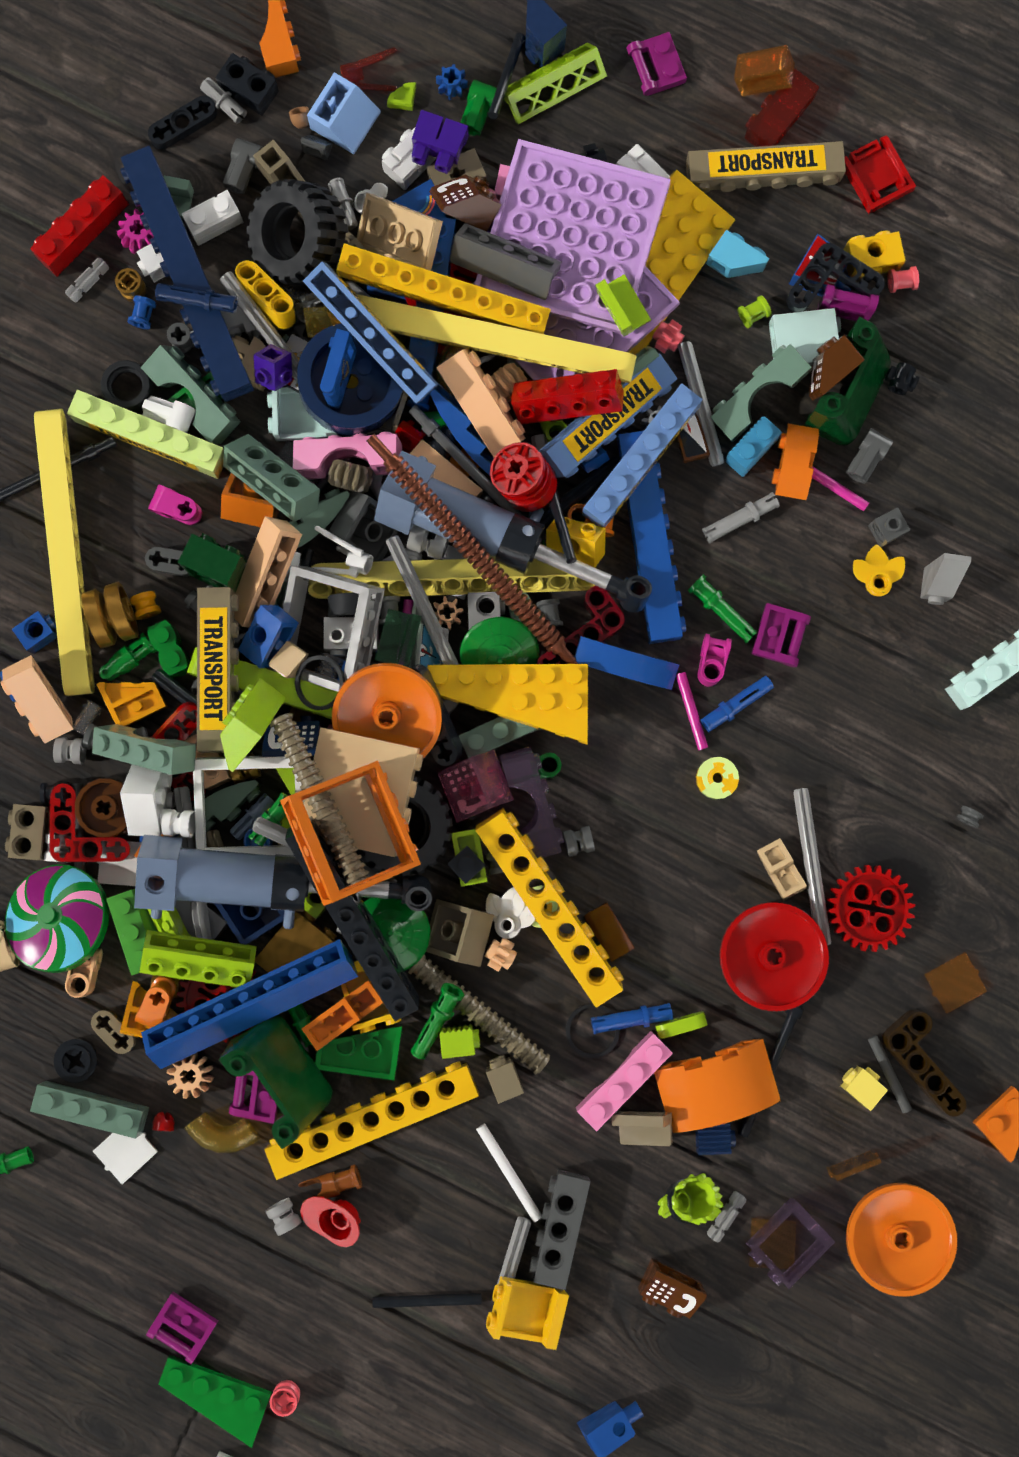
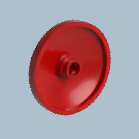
(774, 956)

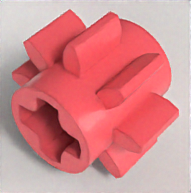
(668, 336)

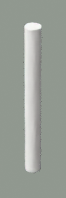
(509, 1172)

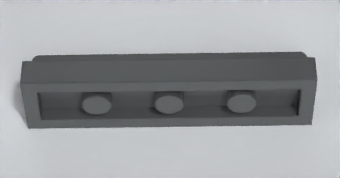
(504, 261)

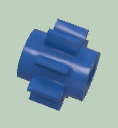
(451, 89)

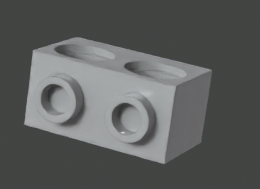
(474, 602)

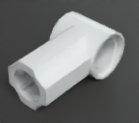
(171, 414)

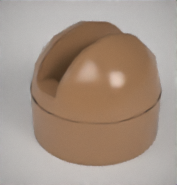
(299, 117)

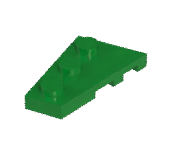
(363, 1054)

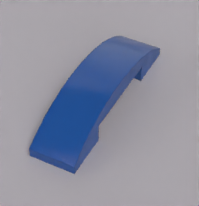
(626, 663)

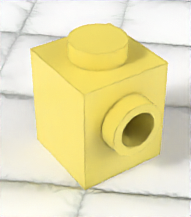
(863, 1086)

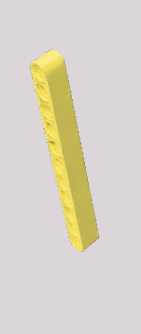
(500, 339)
(64, 552)
(452, 578)

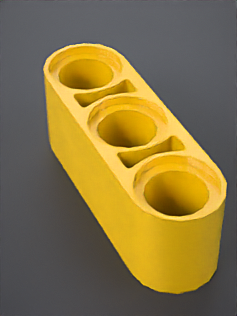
(272, 304)

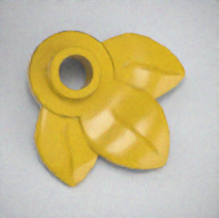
(878, 567)

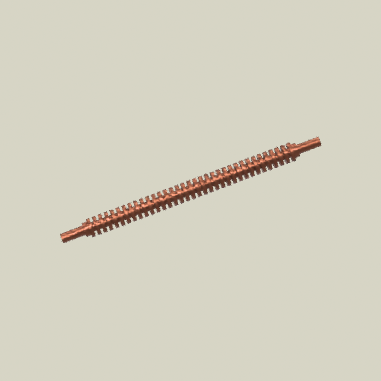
(504, 586)

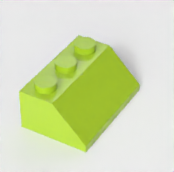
(249, 721)

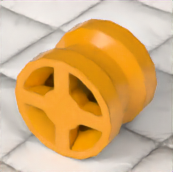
(145, 605)

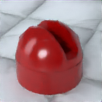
(163, 1122)

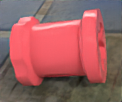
(903, 279)

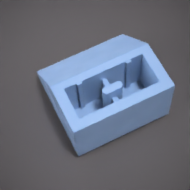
(343, 113)

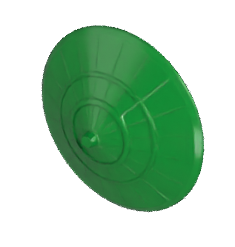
(499, 642)
(403, 929)

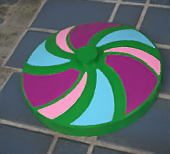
(56, 918)

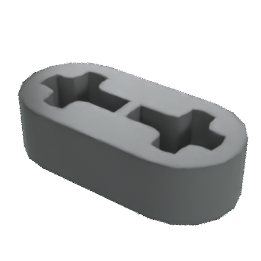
(165, 568)

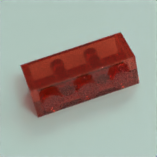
(781, 112)

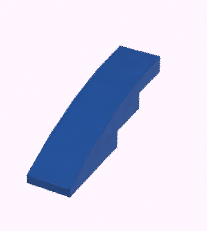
(461, 427)

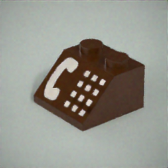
(468, 200)
(832, 364)
(671, 1289)

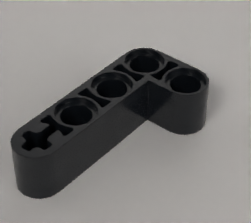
(453, 741)

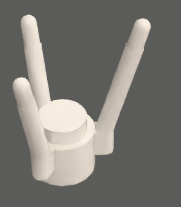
(356, 558)

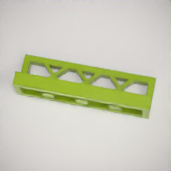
(554, 72)

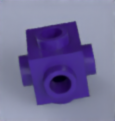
(273, 367)

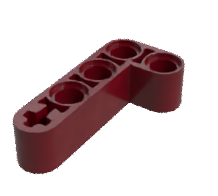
(597, 624)

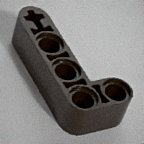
(926, 1066)

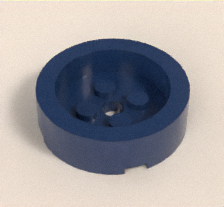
(362, 407)

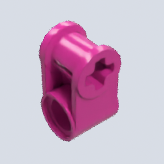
(172, 505)
(715, 655)

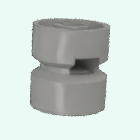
(419, 542)

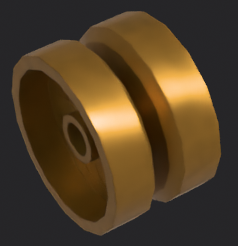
(109, 615)

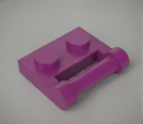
(664, 61)
(848, 304)
(773, 631)
(261, 1106)
(186, 1320)

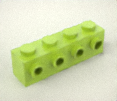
(197, 959)

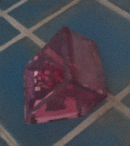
(475, 785)

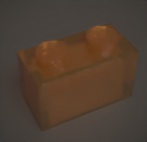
(764, 70)

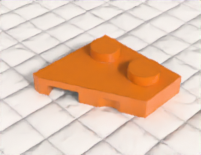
(1001, 1123)

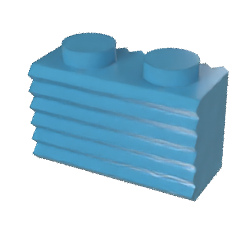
(753, 446)

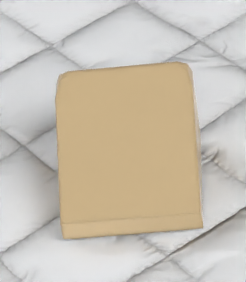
(288, 660)

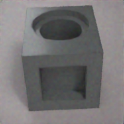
(889, 527)

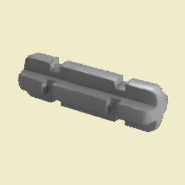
(87, 279)
(726, 1217)

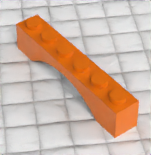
(276, 45)

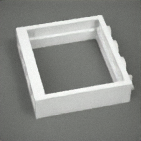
(220, 763)

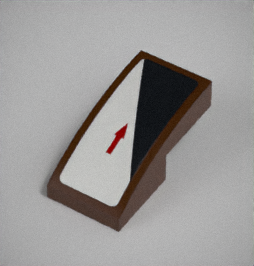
(692, 441)

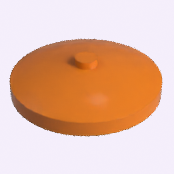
(389, 706)
(901, 1239)

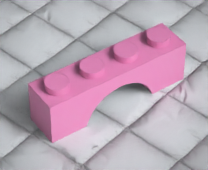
(314, 456)
(625, 1081)

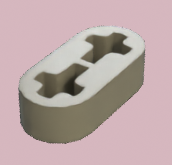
(109, 1036)

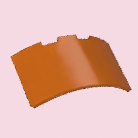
(719, 1087)

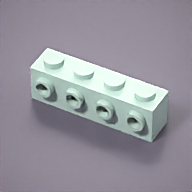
(986, 674)

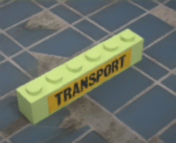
(147, 434)

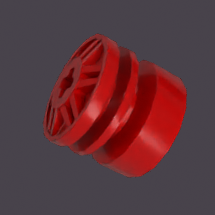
(525, 489)

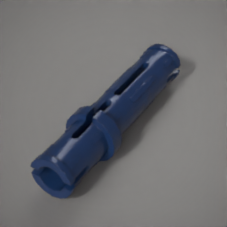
(204, 299)

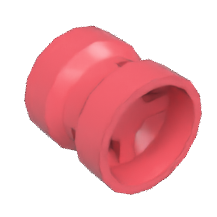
(285, 1404)

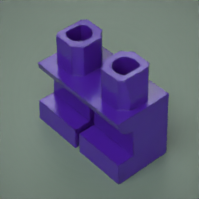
(439, 140)

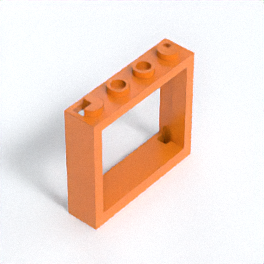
(312, 850)

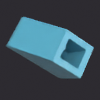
(735, 257)

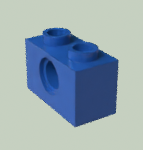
(267, 634)

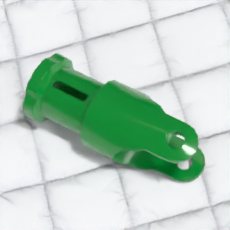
(127, 658)

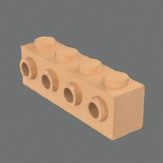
(480, 401)
(266, 568)

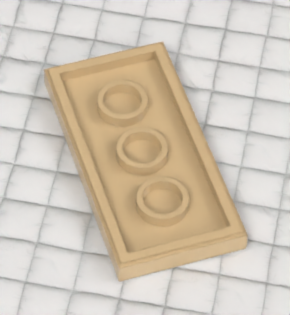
(398, 232)

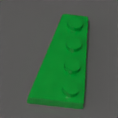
(221, 1398)

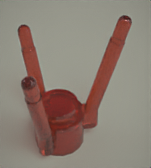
(354, 73)

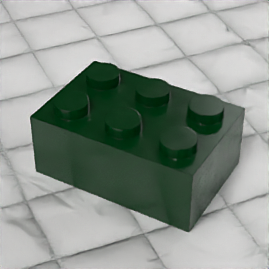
(212, 563)

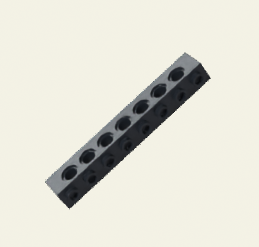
(364, 937)

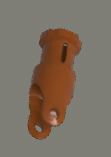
(335, 1183)

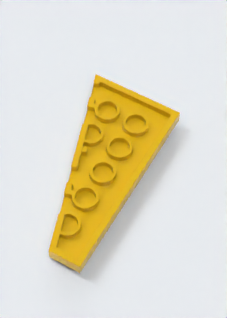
(530, 694)

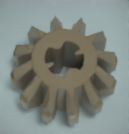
(350, 476)

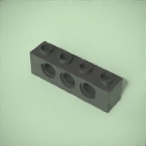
(557, 1272)

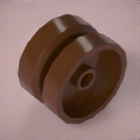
(92, 805)

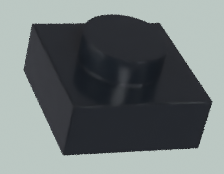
(466, 864)

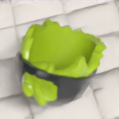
(691, 1200)

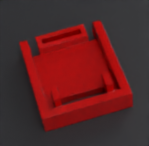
(875, 170)

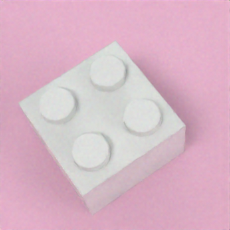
(144, 800)

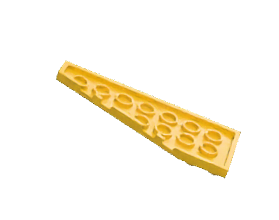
(683, 238)

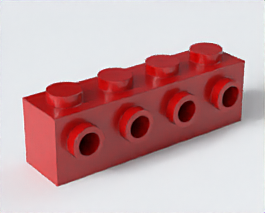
(79, 225)
(568, 396)

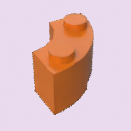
(796, 461)

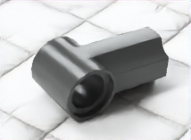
(241, 166)
(872, 450)

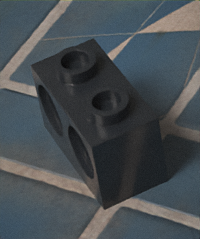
(243, 88)

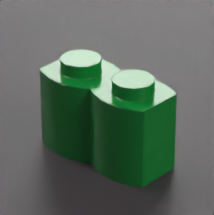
(171, 655)

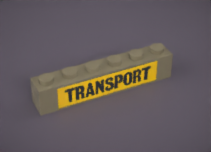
(766, 166)
(215, 664)

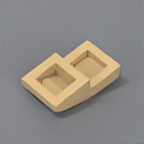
(781, 869)

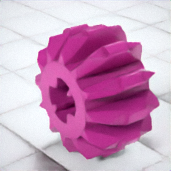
(130, 232)

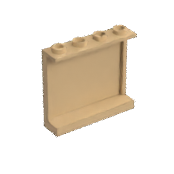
(344, 752)

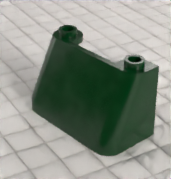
(842, 416)
(284, 1071)

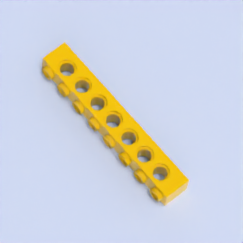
(440, 290)
(597, 988)
(285, 1163)

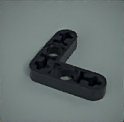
(825, 269)

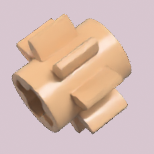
(452, 606)
(500, 954)

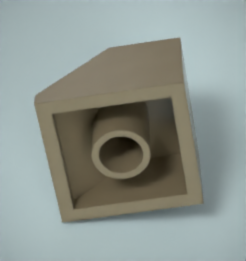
(459, 932)

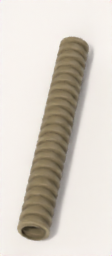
(321, 803)
(484, 1017)

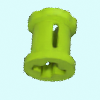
(754, 311)

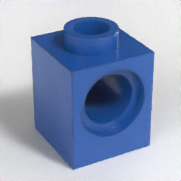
(25, 629)

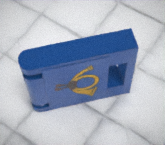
(338, 368)

